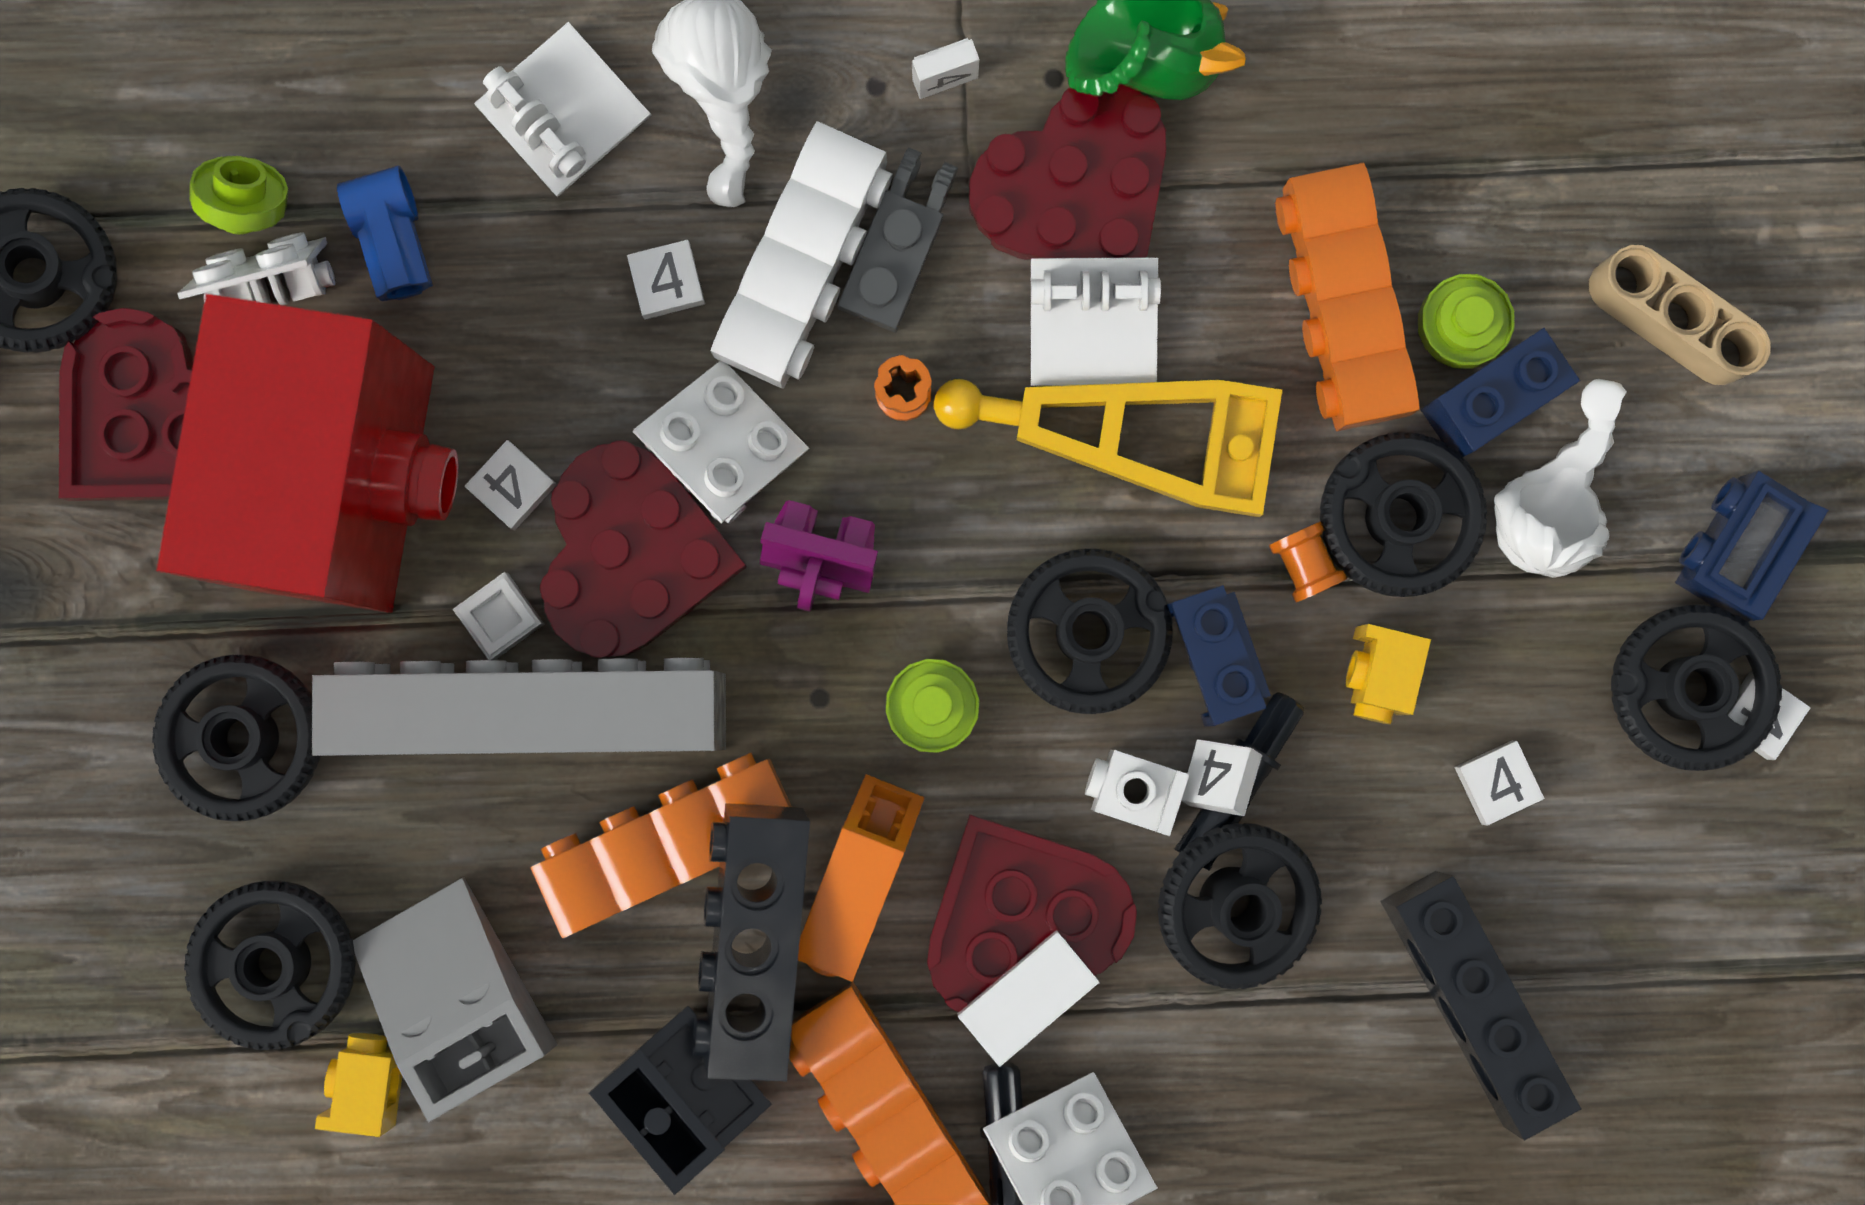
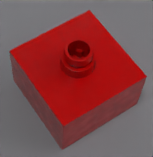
(302, 456)

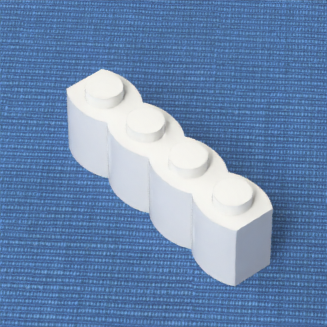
(800, 255)

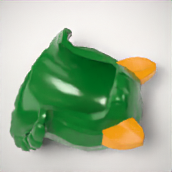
(1152, 47)

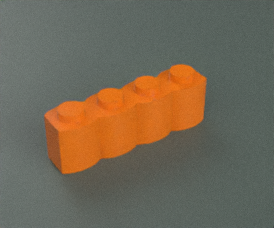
(1349, 297)
(647, 852)
(880, 1105)

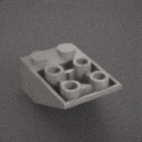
(450, 1000)

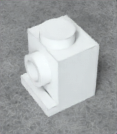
(1163, 794)

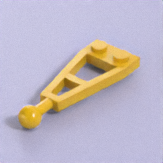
(1236, 450)

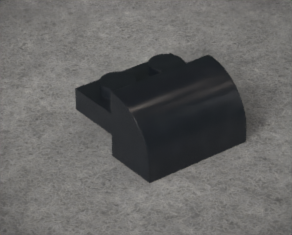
(671, 1107)

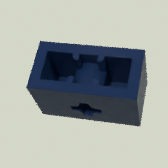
(1501, 394)

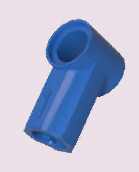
(382, 216)

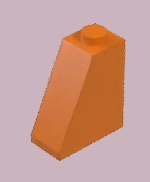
(858, 878)

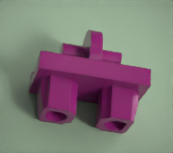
(816, 562)

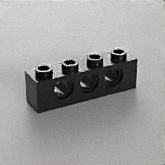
(1480, 1005)
(758, 1043)

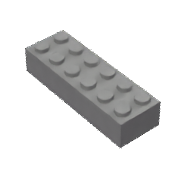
(507, 711)

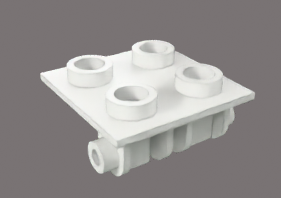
(561, 108)
(232, 273)
(1094, 321)
(721, 441)
(1070, 1150)

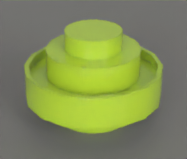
(238, 194)
(1466, 321)
(932, 705)

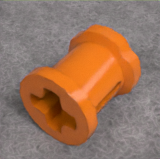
(909, 370)
(1308, 562)

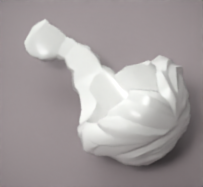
(721, 63)
(1550, 514)

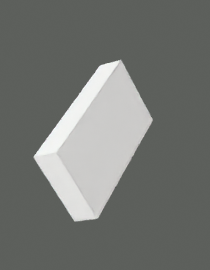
(1028, 998)

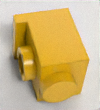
(1386, 672)
(362, 1088)

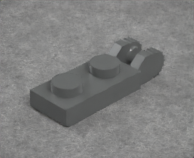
(896, 247)

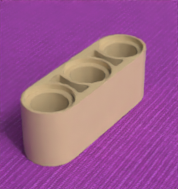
(1708, 315)

